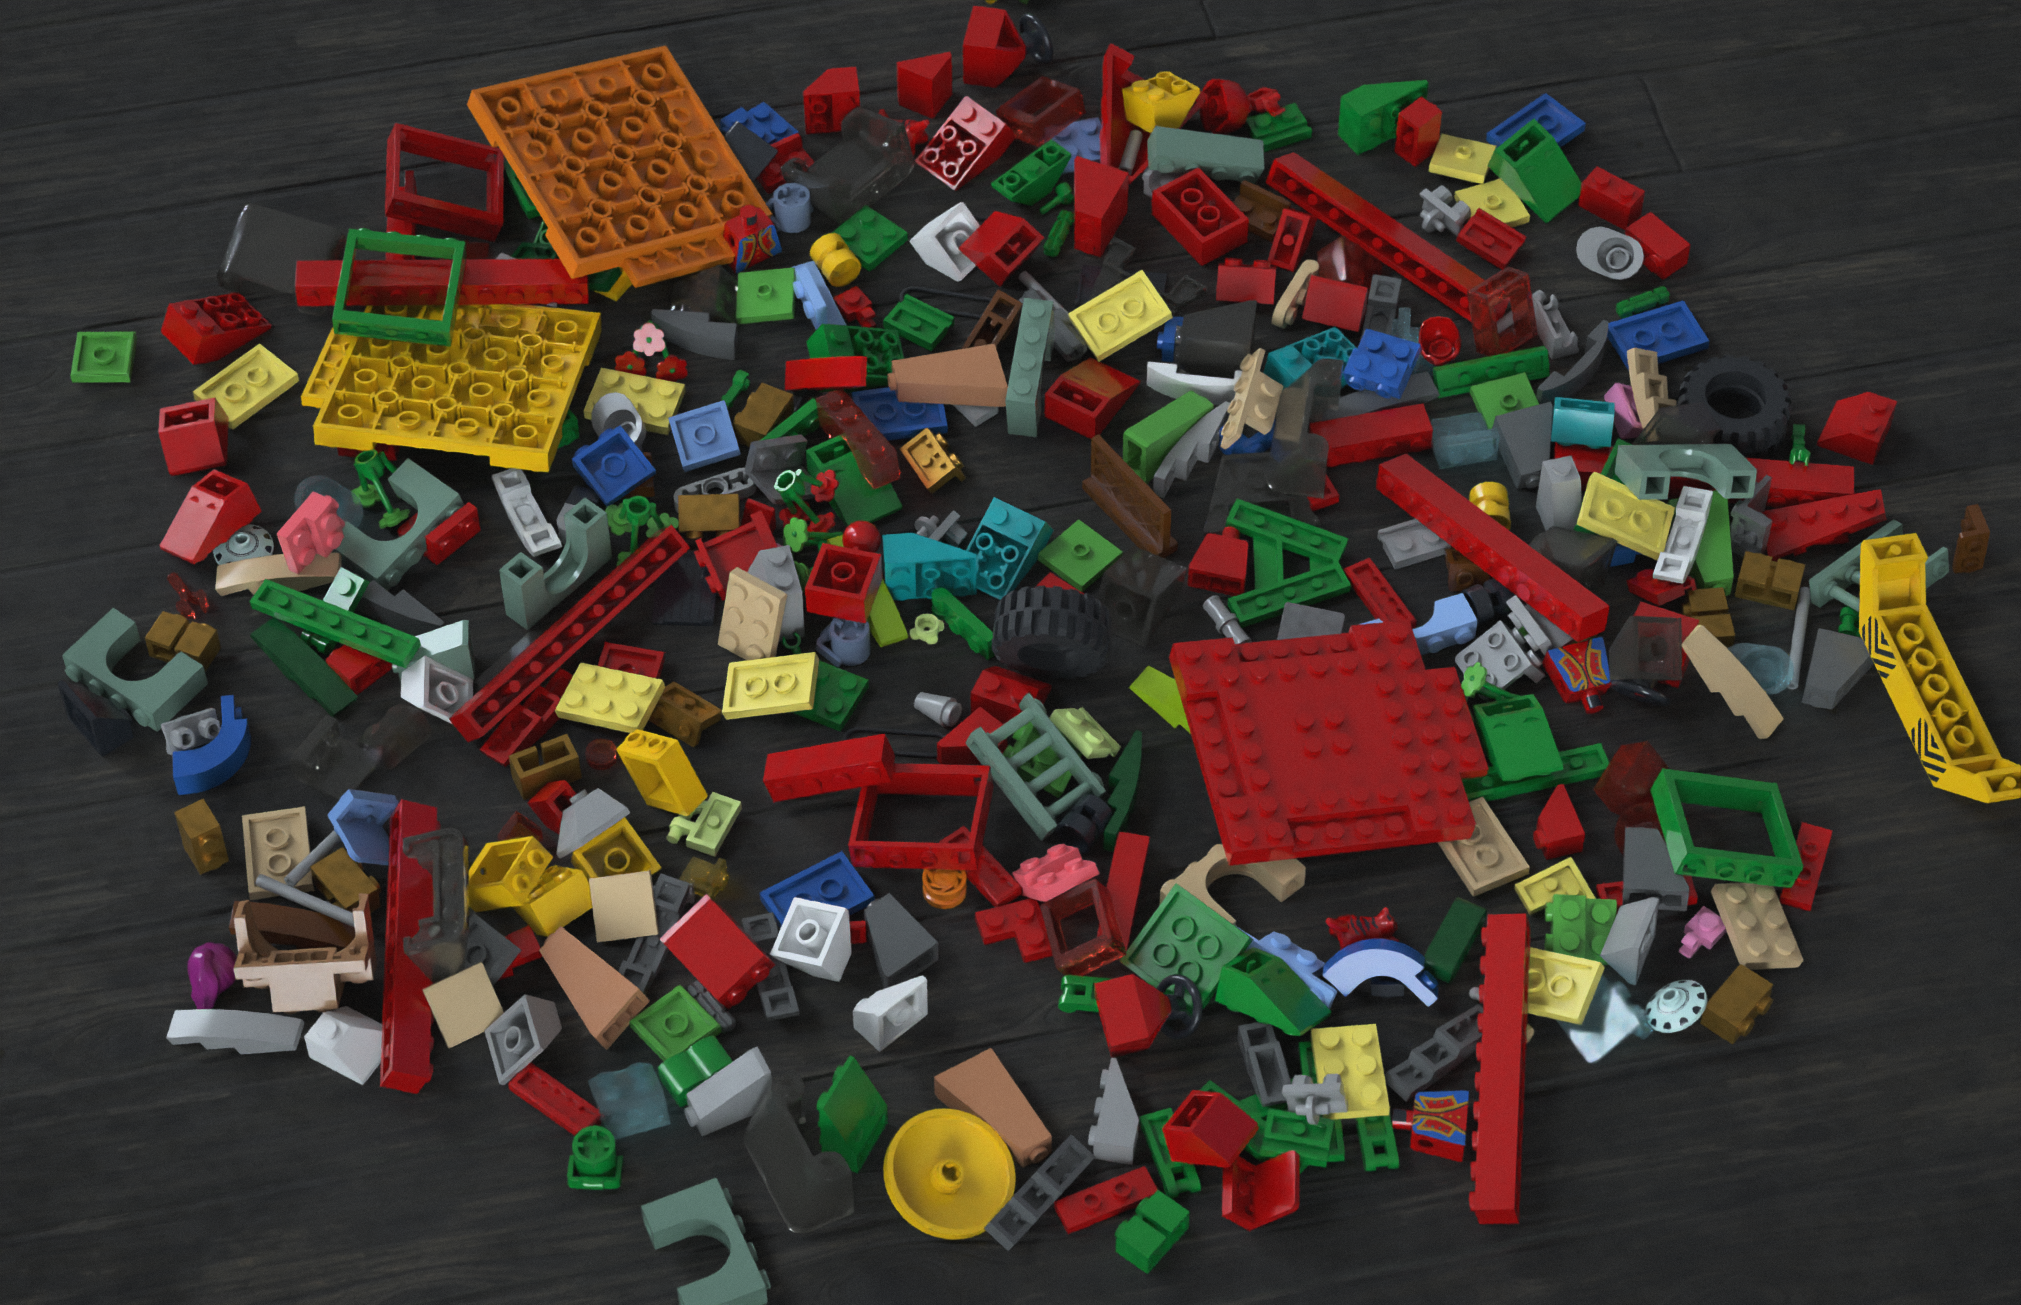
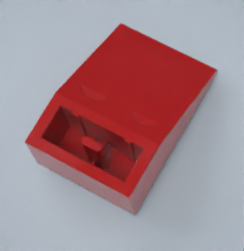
(965, 144)
(212, 326)
(1088, 397)
(209, 516)

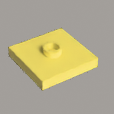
(1461, 158)
(1496, 200)

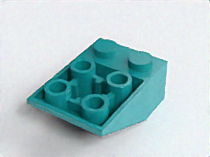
(1293, 360)
(1582, 422)
(1006, 547)
(920, 565)

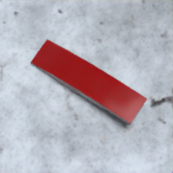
(826, 373)
(527, 722)
(1126, 880)

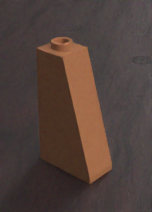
(951, 377)
(595, 989)
(989, 1092)

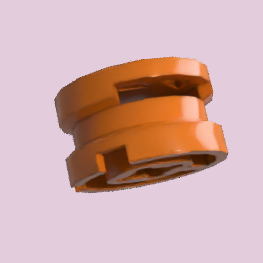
(944, 887)

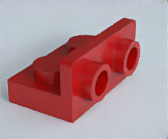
(788, 148)

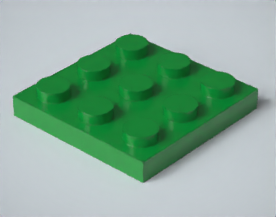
(1187, 941)

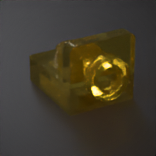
(706, 876)

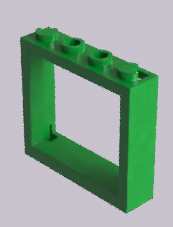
(399, 327)
(1679, 787)

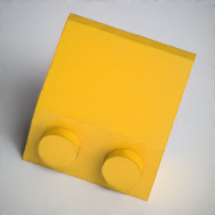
(614, 853)

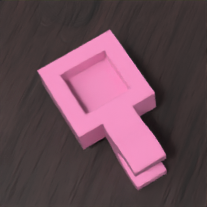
(1703, 929)

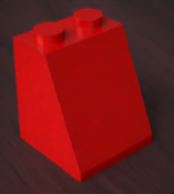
(1098, 204)
(718, 952)

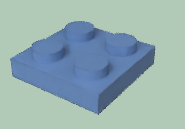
(1081, 140)
(704, 436)

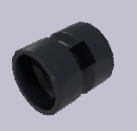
(1488, 600)
(1084, 823)

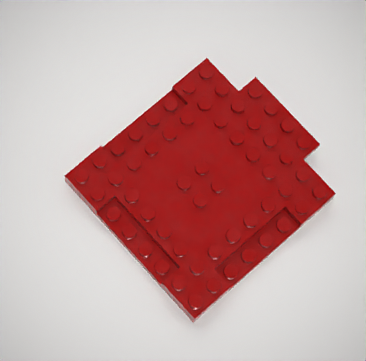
(1328, 742)

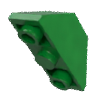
(1034, 175)

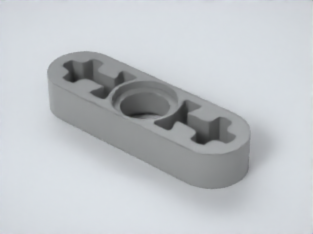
(720, 481)

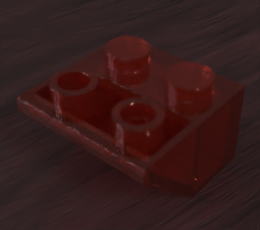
(1348, 263)
(1630, 777)

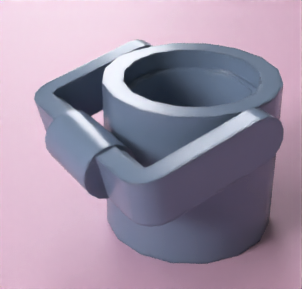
(791, 208)
(848, 642)

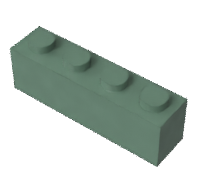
(1214, 154)

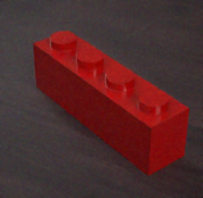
(1375, 434)
(829, 767)

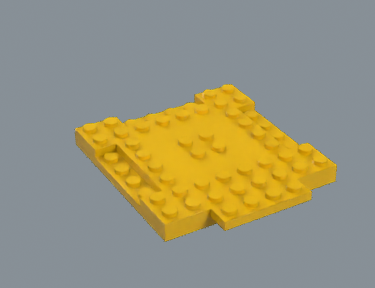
(488, 394)

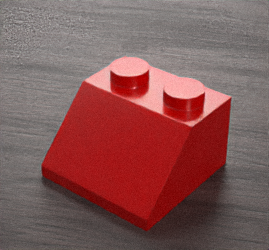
(1858, 426)
(1002, 690)

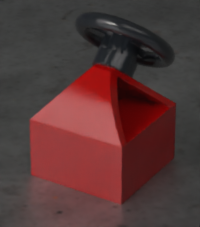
(996, 48)
(1645, 690)
(1136, 1011)

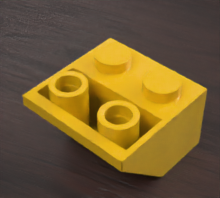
(1159, 101)
(556, 900)

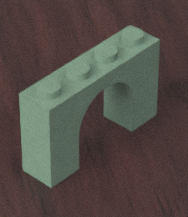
(1032, 348)
(1649, 467)
(390, 559)
(532, 594)
(147, 700)
(707, 1212)

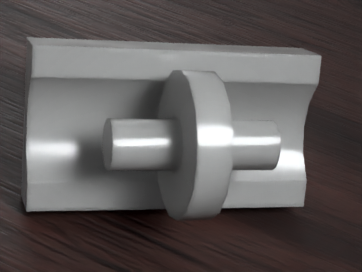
(1439, 215)
(948, 530)
(191, 730)
(1315, 1099)

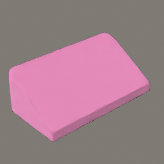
(1625, 415)

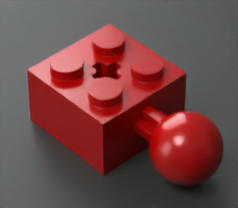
(847, 576)

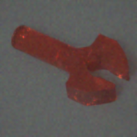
(183, 606)

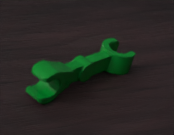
(739, 384)
(1799, 452)

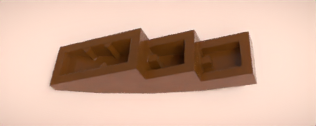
(297, 927)

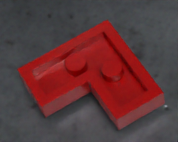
(1016, 920)

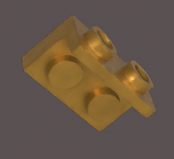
(931, 460)
(684, 713)

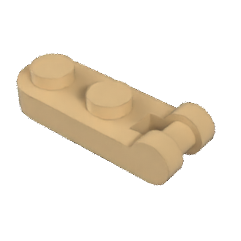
(1294, 295)

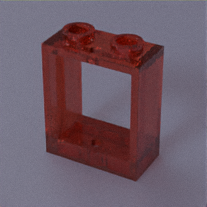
(1037, 130)
(1489, 293)
(1095, 952)

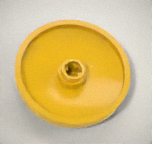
(948, 1173)

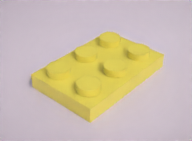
(1120, 315)
(248, 384)
(651, 397)
(1618, 514)
(770, 685)
(610, 698)
(1561, 985)
(1357, 1058)

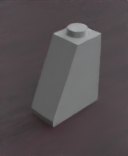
(1559, 493)
(729, 1094)

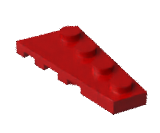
(1821, 521)

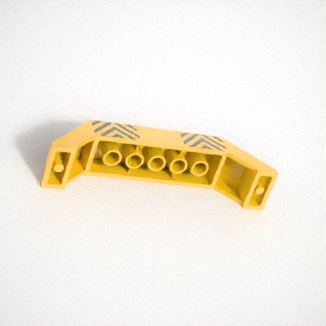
(1924, 676)

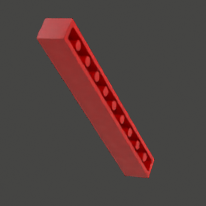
(1376, 233)
(428, 281)
(1789, 484)
(1493, 548)
(569, 633)
(405, 1008)
(1502, 1070)

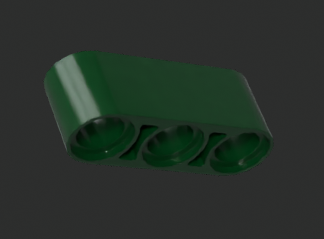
(1454, 939)

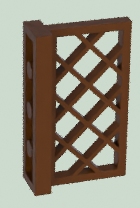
(1129, 500)

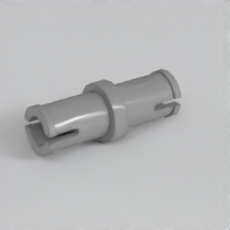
(1225, 621)

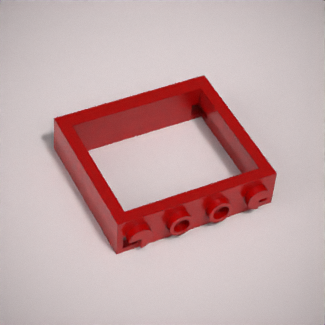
(436, 212)
(923, 780)

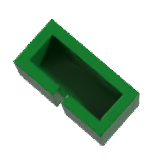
(1151, 1232)

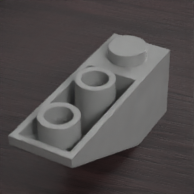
(1118, 1124)

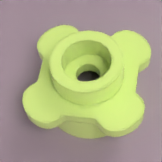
(925, 622)

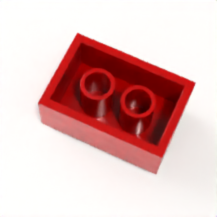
(1200, 216)

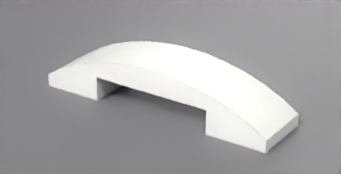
(1166, 380)
(525, 513)
(1685, 535)

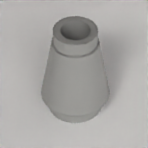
(939, 708)

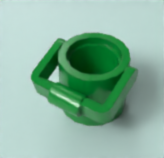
(594, 1160)

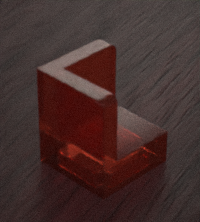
(519, 827)

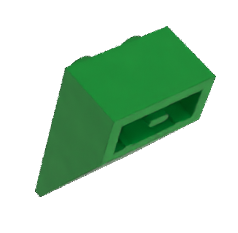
(1372, 110)
(1536, 170)
(877, 344)
(854, 496)
(1517, 737)
(1269, 992)
(851, 1115)

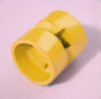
(835, 259)
(1493, 500)

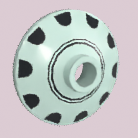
(245, 543)
(1676, 1006)

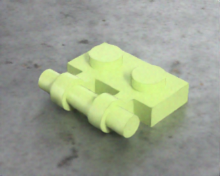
(710, 828)

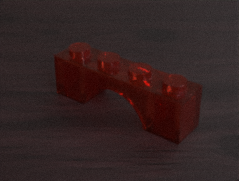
(872, 451)

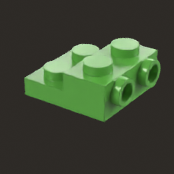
(1041, 761)
(1579, 925)

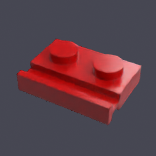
(1491, 239)
(1658, 590)

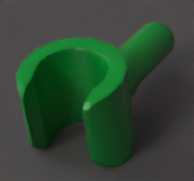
(1064, 196)
(795, 649)

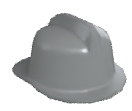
(1609, 253)
(617, 410)

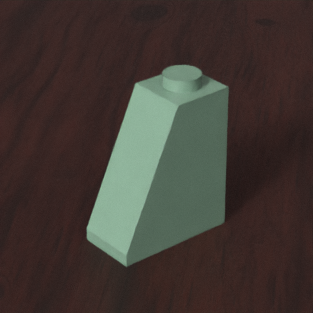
(448, 646)

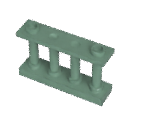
(1845, 571)
(1022, 793)

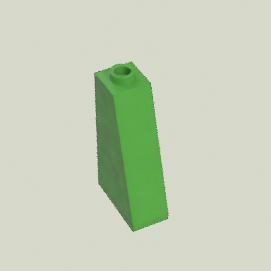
(1154, 437)
(1714, 558)

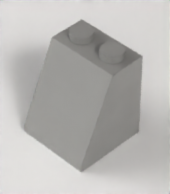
(778, 569)

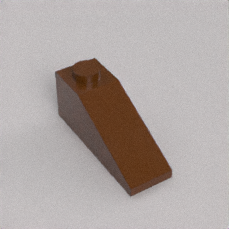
(995, 322)

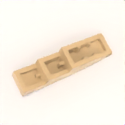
(1647, 385)
(253, 571)
(1726, 675)

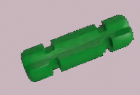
(1058, 233)
(1642, 302)

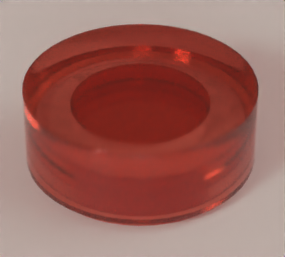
(601, 754)

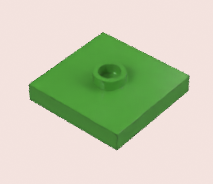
(765, 295)
(103, 357)
(1503, 396)
(1079, 555)
(674, 1024)

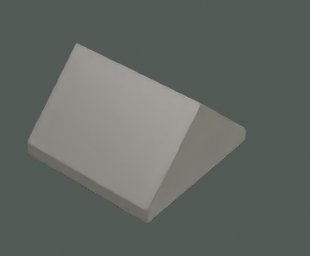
(1631, 938)

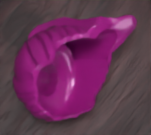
(210, 973)

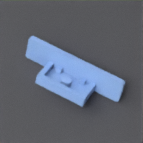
(815, 296)
(1301, 961)

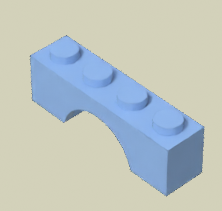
(1450, 625)

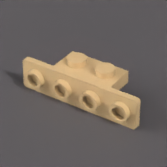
(1254, 400)

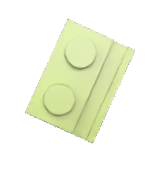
(1084, 733)

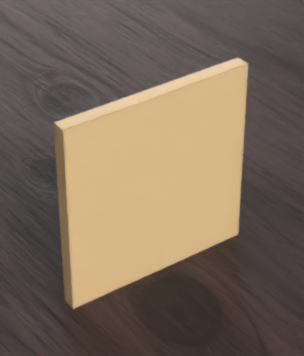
(623, 906)
(463, 1004)

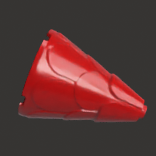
(1114, 124)

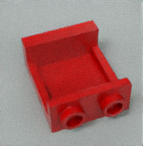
(733, 550)

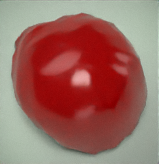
(1439, 340)

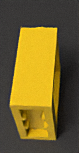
(662, 772)
(503, 880)

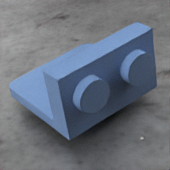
(359, 824)

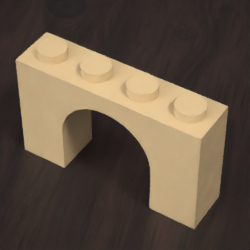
(1278, 877)

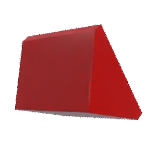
(925, 83)
(1335, 303)

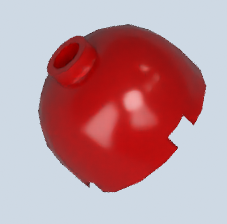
(1224, 107)

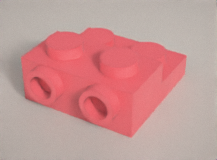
(311, 531)
(1054, 873)

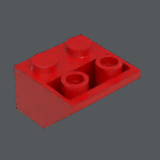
(830, 100)
(1001, 245)
(1246, 282)
(194, 436)
(1208, 1130)

